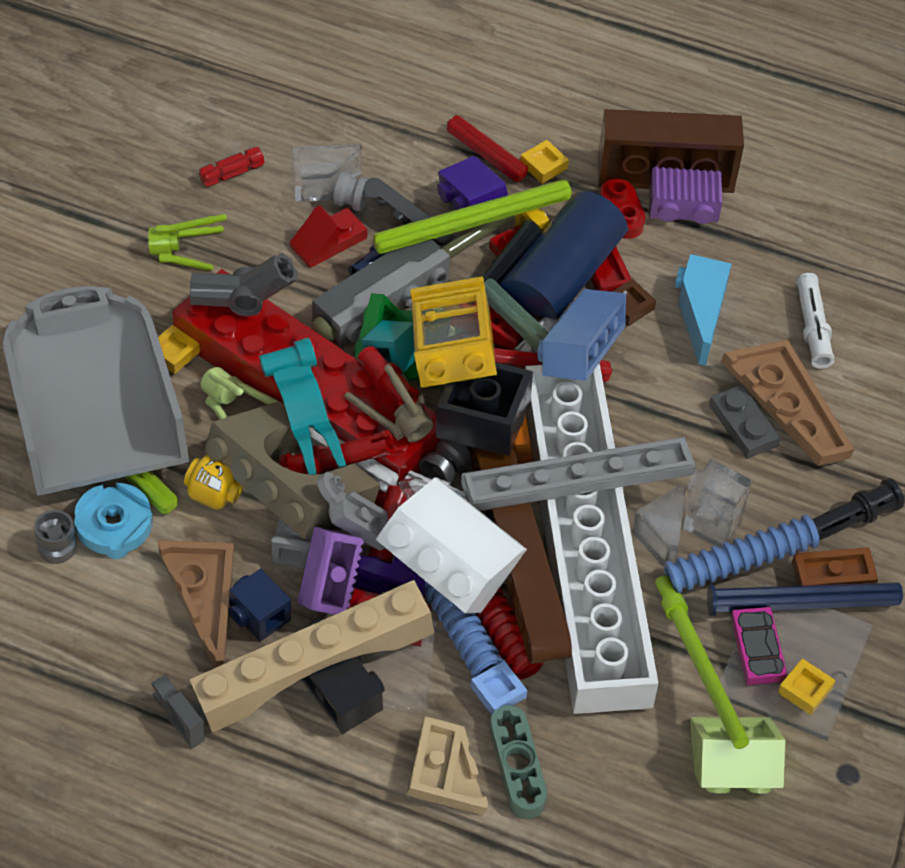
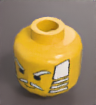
(211, 483)

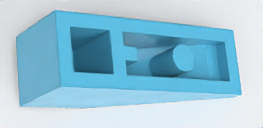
(701, 299)

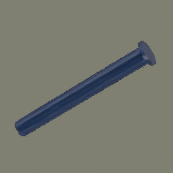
(804, 597)

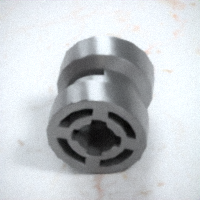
(445, 461)
(55, 536)

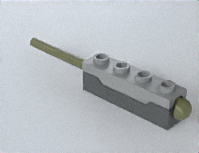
(340, 310)

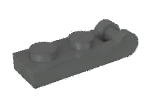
(403, 208)

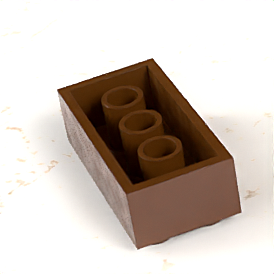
(641, 140)

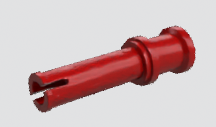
(353, 452)

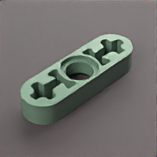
(512, 777)

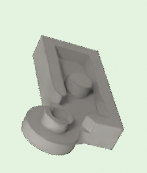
(352, 510)

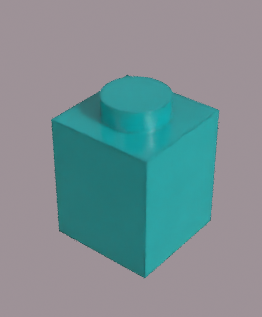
(393, 341)

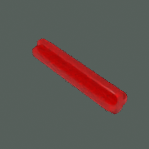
(487, 148)

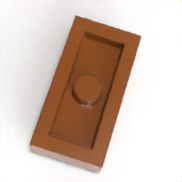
(835, 567)

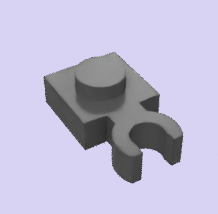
(184, 716)

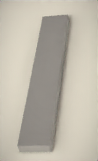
(578, 474)

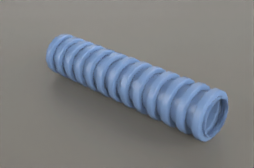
(742, 554)
(467, 633)

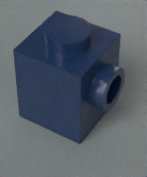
(259, 605)

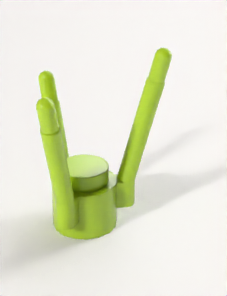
(166, 239)

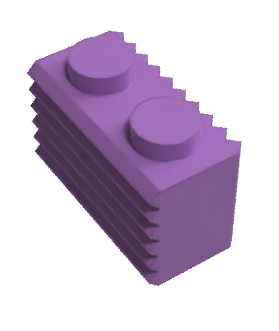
(685, 195)
(330, 571)

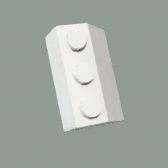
(451, 545)

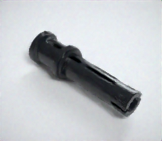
(862, 508)

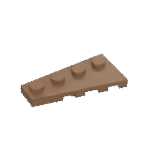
(789, 395)

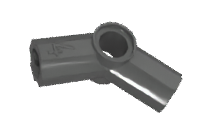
(244, 288)

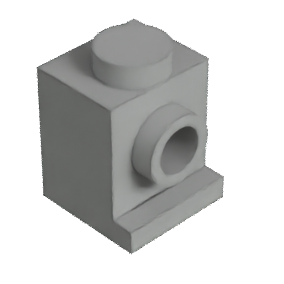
(289, 547)

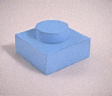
(498, 687)

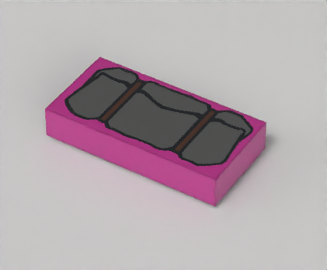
(758, 646)

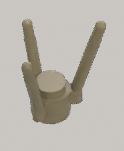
(410, 416)

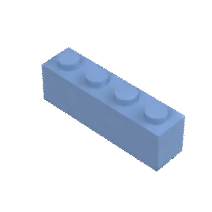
(583, 335)

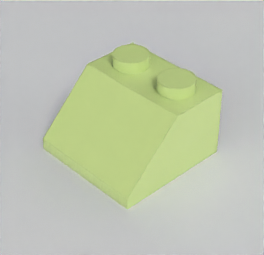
(723, 767)

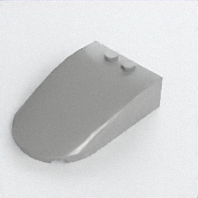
(92, 389)

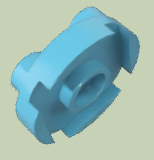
(117, 538)

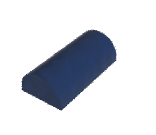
(565, 255)

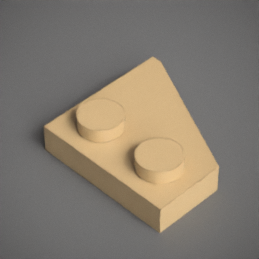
(445, 769)

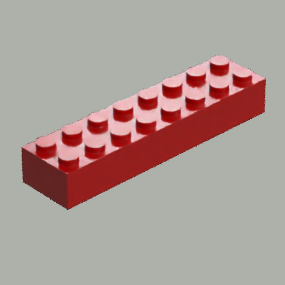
(238, 341)

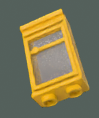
(452, 332)

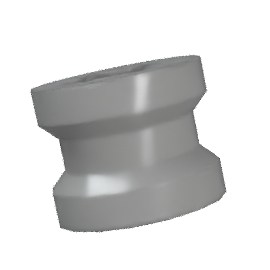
(350, 191)

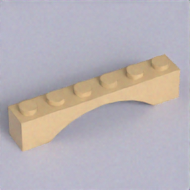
(376, 625)

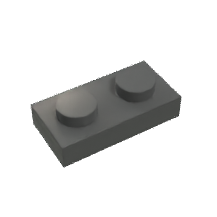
(744, 421)

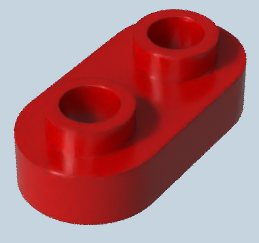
(625, 198)

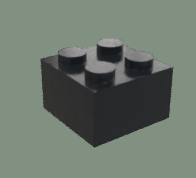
(486, 409)

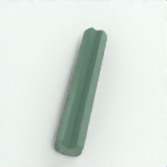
(514, 314)

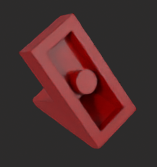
(327, 235)

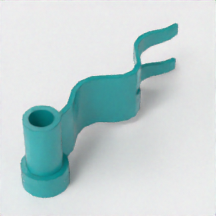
(302, 398)

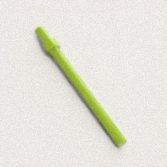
(676, 610)

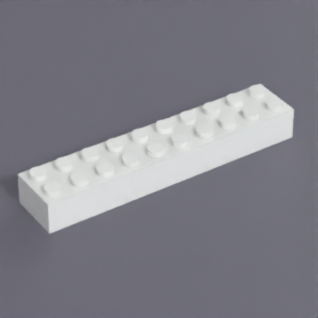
(592, 554)

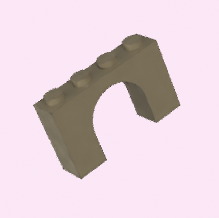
(247, 447)

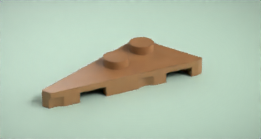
(203, 581)

